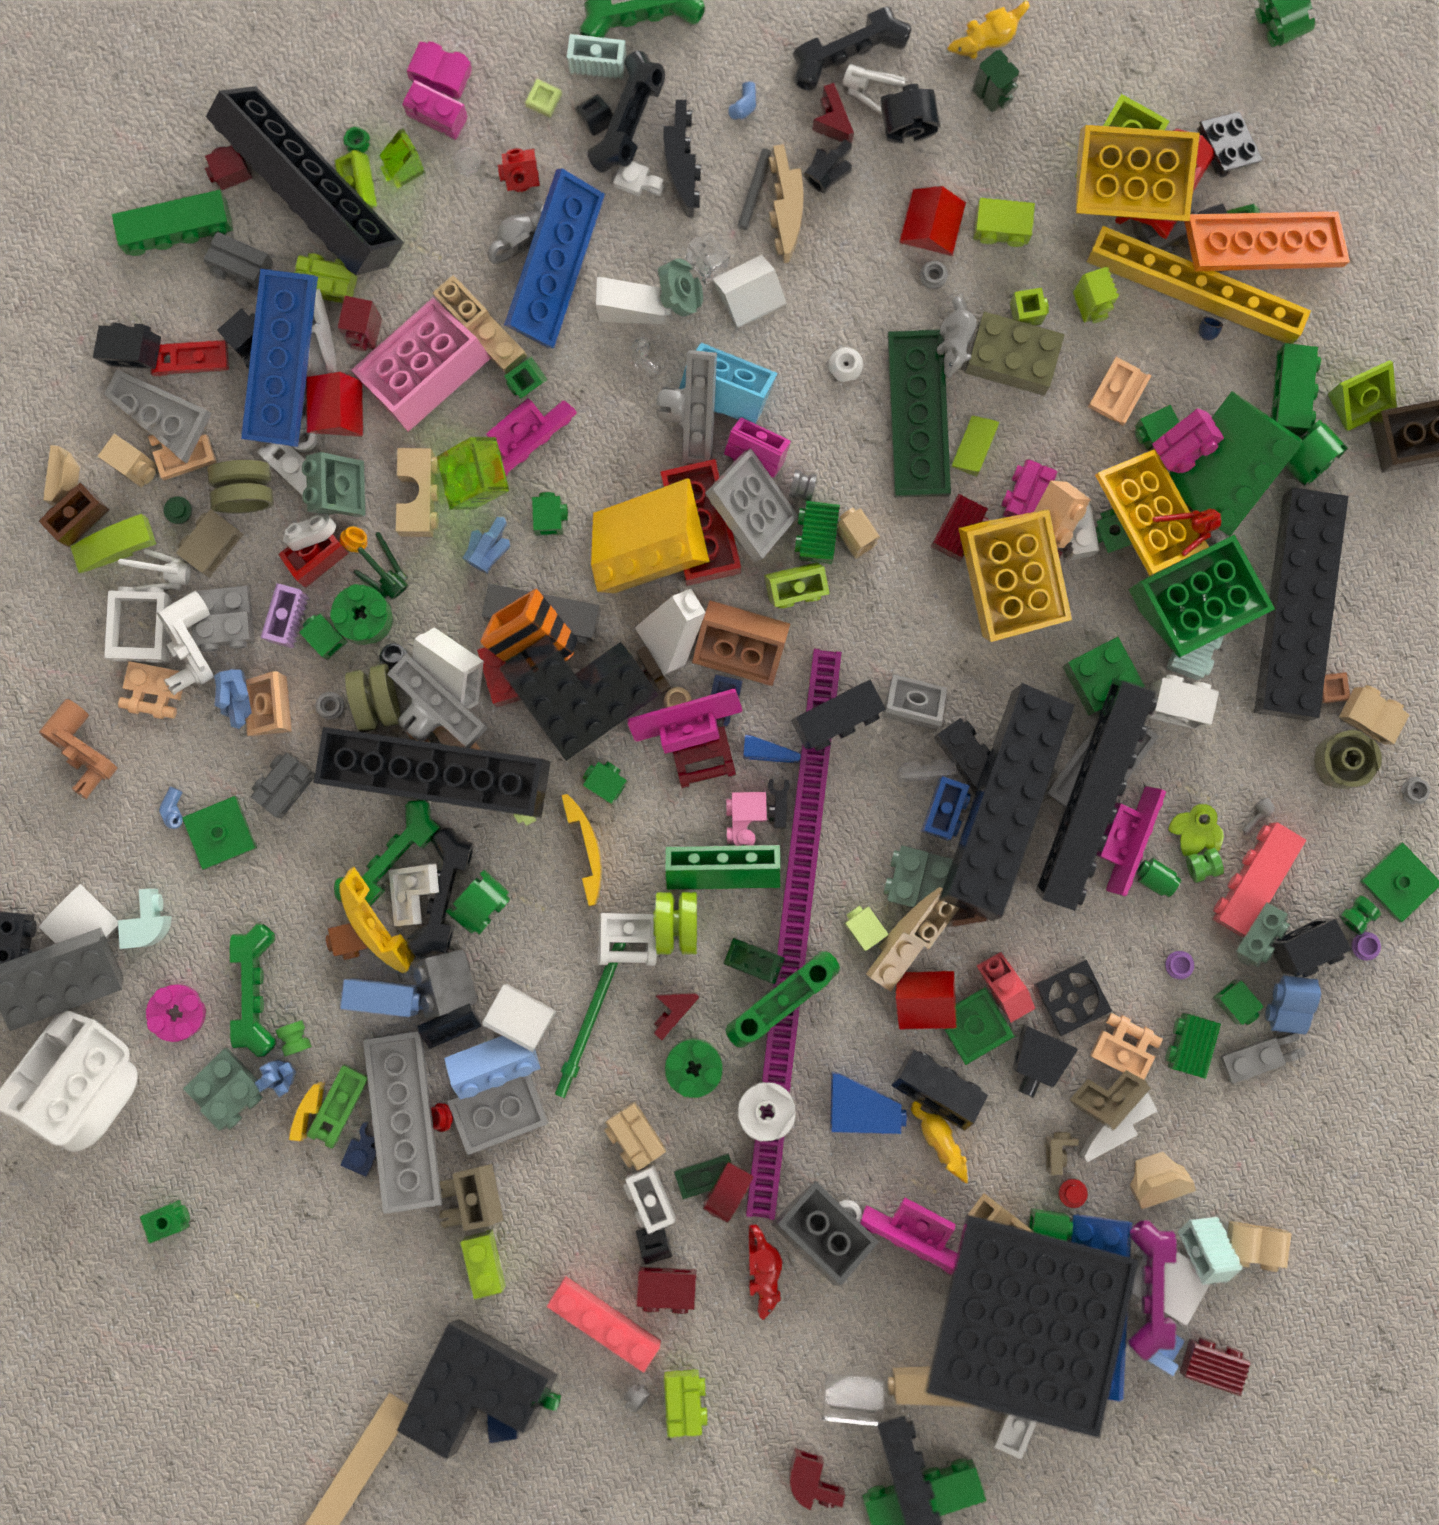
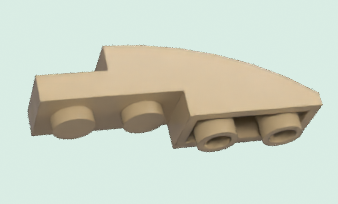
(789, 204)
(477, 320)
(905, 941)

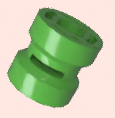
(1204, 865)
(292, 1036)

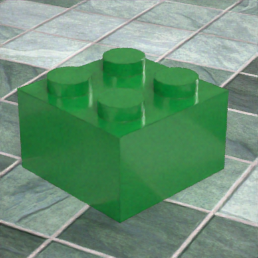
(1094, 671)

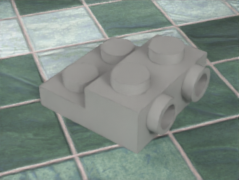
(228, 621)

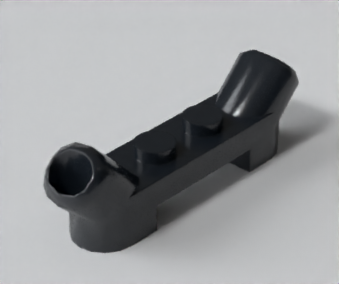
(879, 28)
(617, 147)
(437, 934)

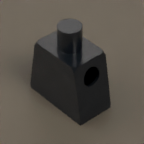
(1040, 1059)

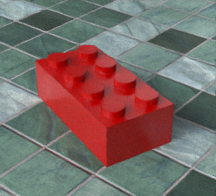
(717, 535)

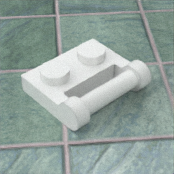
(626, 929)

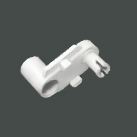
(176, 620)

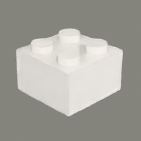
(1184, 703)

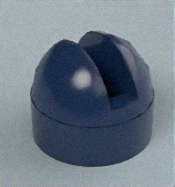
(1210, 328)

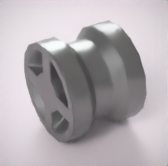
(803, 485)

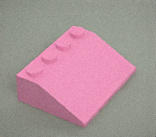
(421, 364)

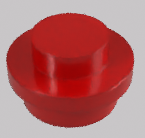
(441, 1117)
(1073, 1193)

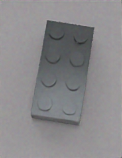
(58, 979)

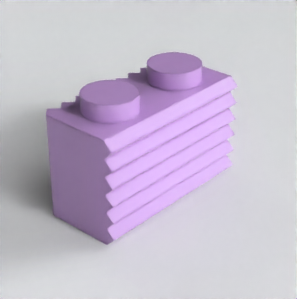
(284, 616)

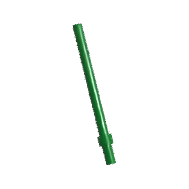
(570, 1068)

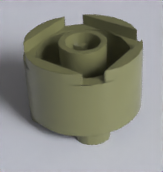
(1331, 764)

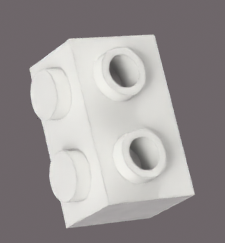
(650, 1198)

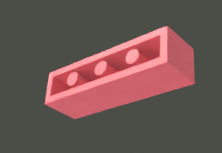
(1259, 878)
(604, 1324)

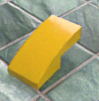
(310, 1104)

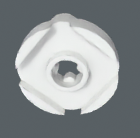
(770, 1128)

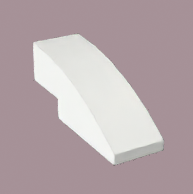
(321, 351)
(1104, 1139)

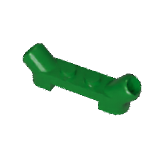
(603, 15)
(418, 830)
(782, 999)
(248, 1031)

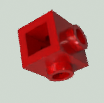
(519, 170)

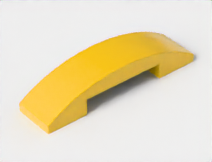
(592, 883)
(369, 928)

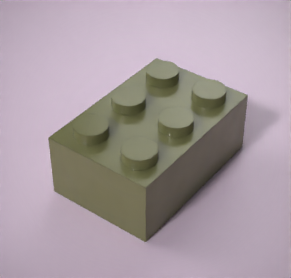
(1014, 353)

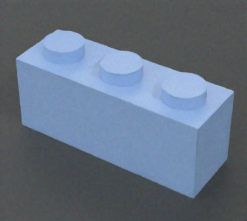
(489, 1066)

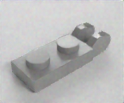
(1259, 1057)

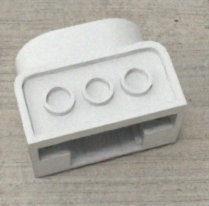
(70, 1083)

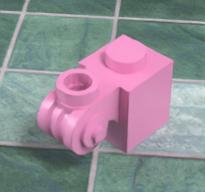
(744, 809)

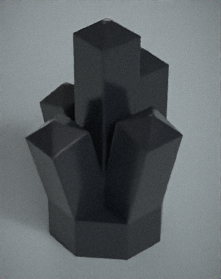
(828, 168)

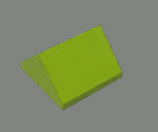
(1364, 395)

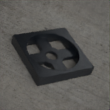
(1044, 987)

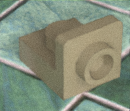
(1055, 1156)

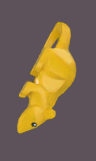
(993, 33)
(939, 1136)

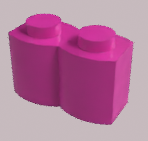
(440, 69)

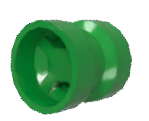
(1360, 915)

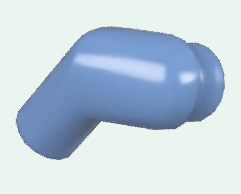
(746, 104)
(169, 810)

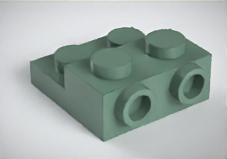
(334, 485)
(915, 875)
(1261, 936)
(224, 1090)

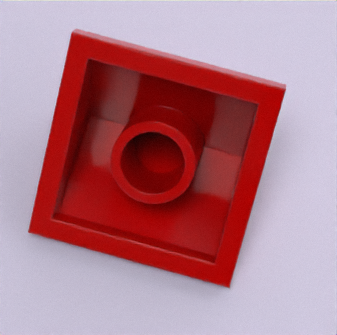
(933, 220)
(334, 405)
(313, 561)
(926, 1000)

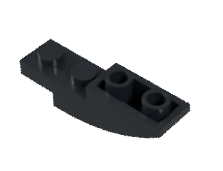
(679, 160)

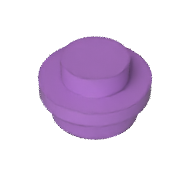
(1366, 946)
(1179, 965)

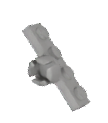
(693, 406)
(433, 705)

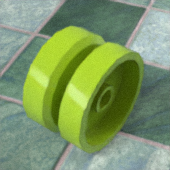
(675, 923)

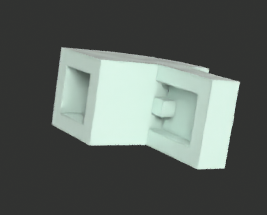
(150, 927)

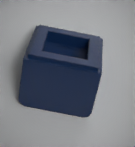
(500, 1431)

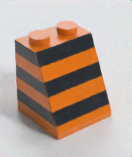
(525, 623)

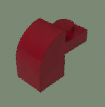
(727, 1192)
(806, 1483)

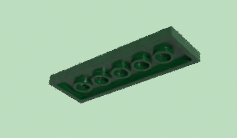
(918, 414)

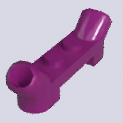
(1158, 1331)

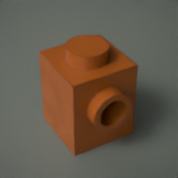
(344, 941)

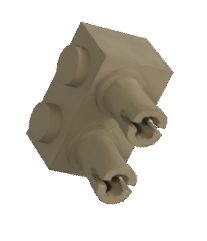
(476, 1199)

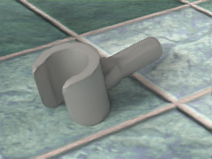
(1265, 809)

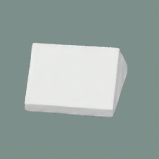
(750, 290)
(519, 1017)

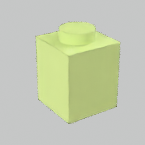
(865, 927)

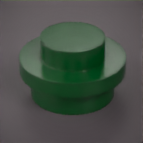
(177, 510)

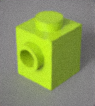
(1029, 306)

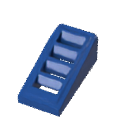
(766, 751)

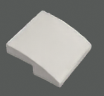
(78, 915)

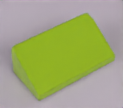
(357, 173)
(975, 445)

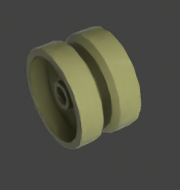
(240, 486)
(372, 698)

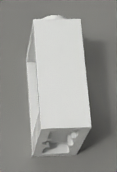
(160, 652)

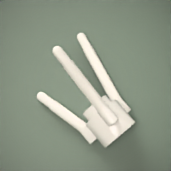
(858, 78)
(175, 571)

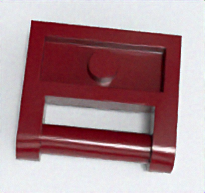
(704, 752)

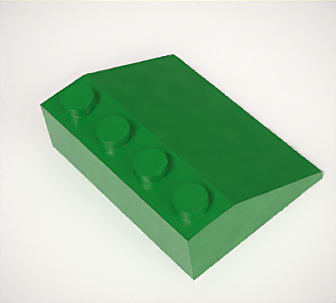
(1241, 466)
(1202, 597)

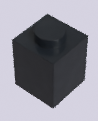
(239, 332)

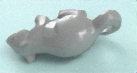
(515, 234)
(958, 332)

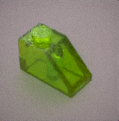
(401, 160)

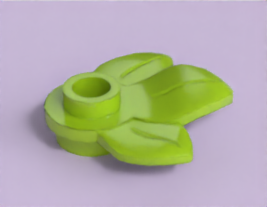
(1197, 834)

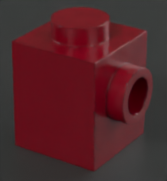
(226, 167)

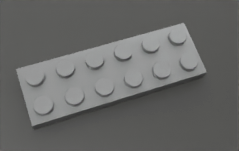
(402, 1122)

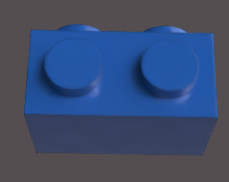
(945, 809)

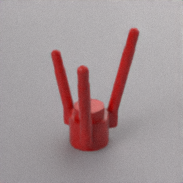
(1202, 523)

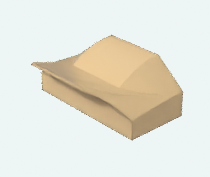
(61, 475)
(1159, 1180)

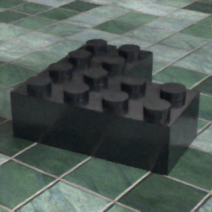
(578, 705)
(469, 1375)

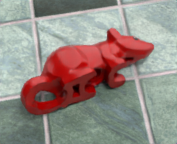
(766, 1266)

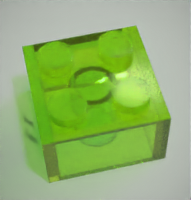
(472, 473)

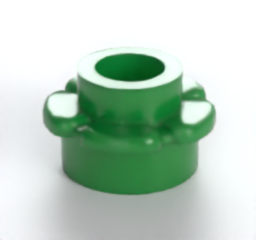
(356, 133)

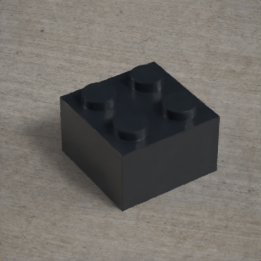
(1310, 946)

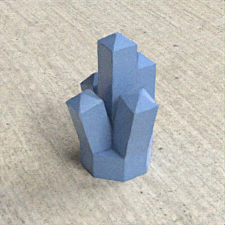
(487, 548)
(232, 696)
(276, 1075)

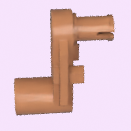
(60, 732)

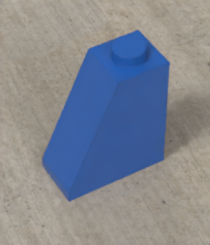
(862, 1109)

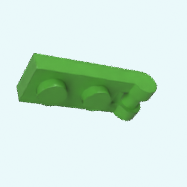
(338, 1105)

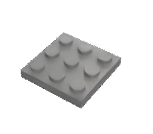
(752, 505)

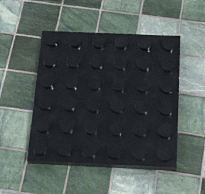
(1032, 1326)

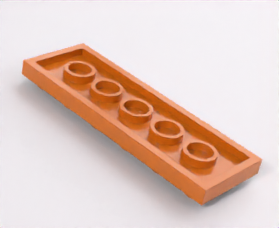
(1266, 241)

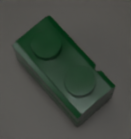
(996, 81)

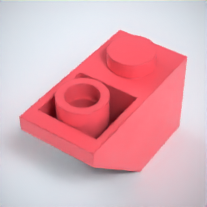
(1006, 987)

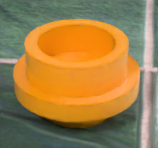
(353, 538)

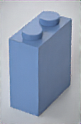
(381, 997)

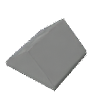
(915, 702)

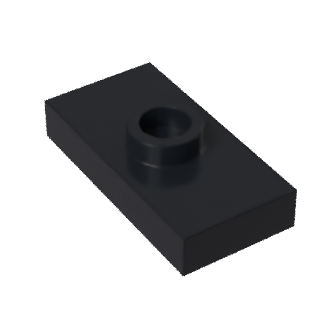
(449, 1026)

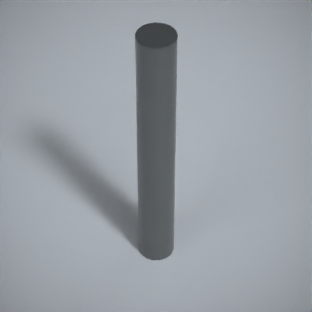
(754, 189)

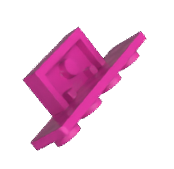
(527, 429)
(687, 722)
(1129, 837)
(916, 1231)

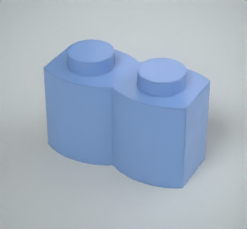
(1293, 1004)

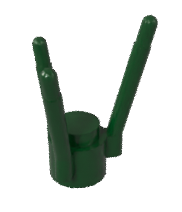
(392, 583)

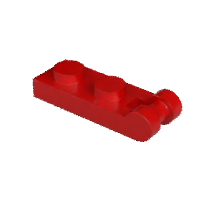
(192, 358)

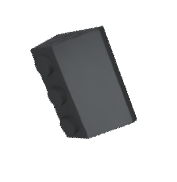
(825, 1233)

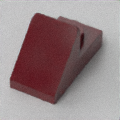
(835, 122)
(679, 1005)

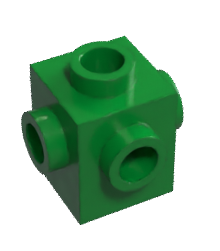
(1112, 541)

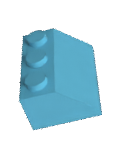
(740, 385)

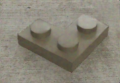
(1112, 1105)

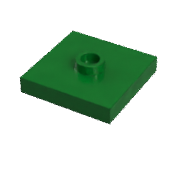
(219, 832)
(1400, 882)
(978, 1026)

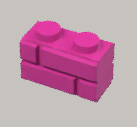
(435, 110)
(1188, 441)
(766, 445)
(1029, 488)

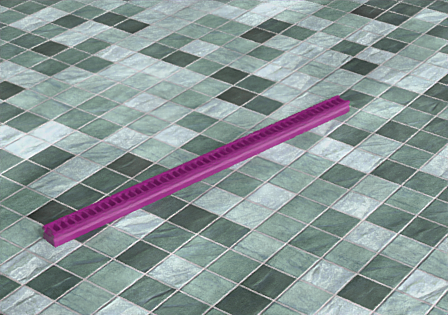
(794, 929)

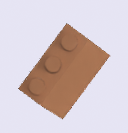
(740, 643)

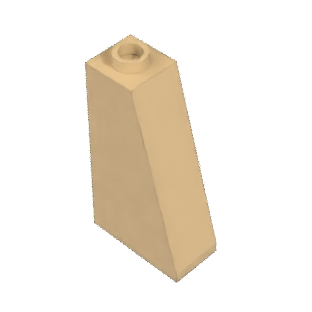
(909, 1388)

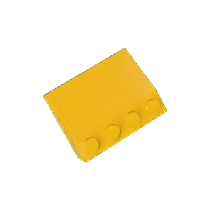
(1136, 172)
(1143, 491)
(646, 538)
(1015, 574)

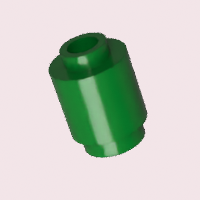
(1158, 877)

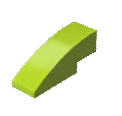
(113, 543)

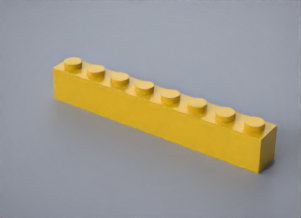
(1202, 289)

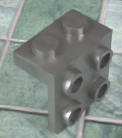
(444, 983)

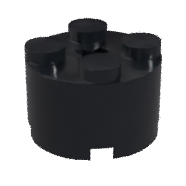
(910, 114)

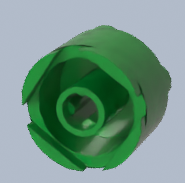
(1285, 19)
(1316, 453)
(364, 599)
(478, 903)
(687, 1083)

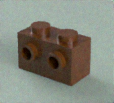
(73, 515)

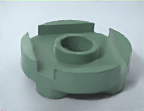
(679, 288)

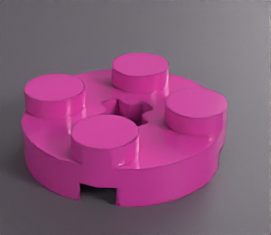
(161, 1022)

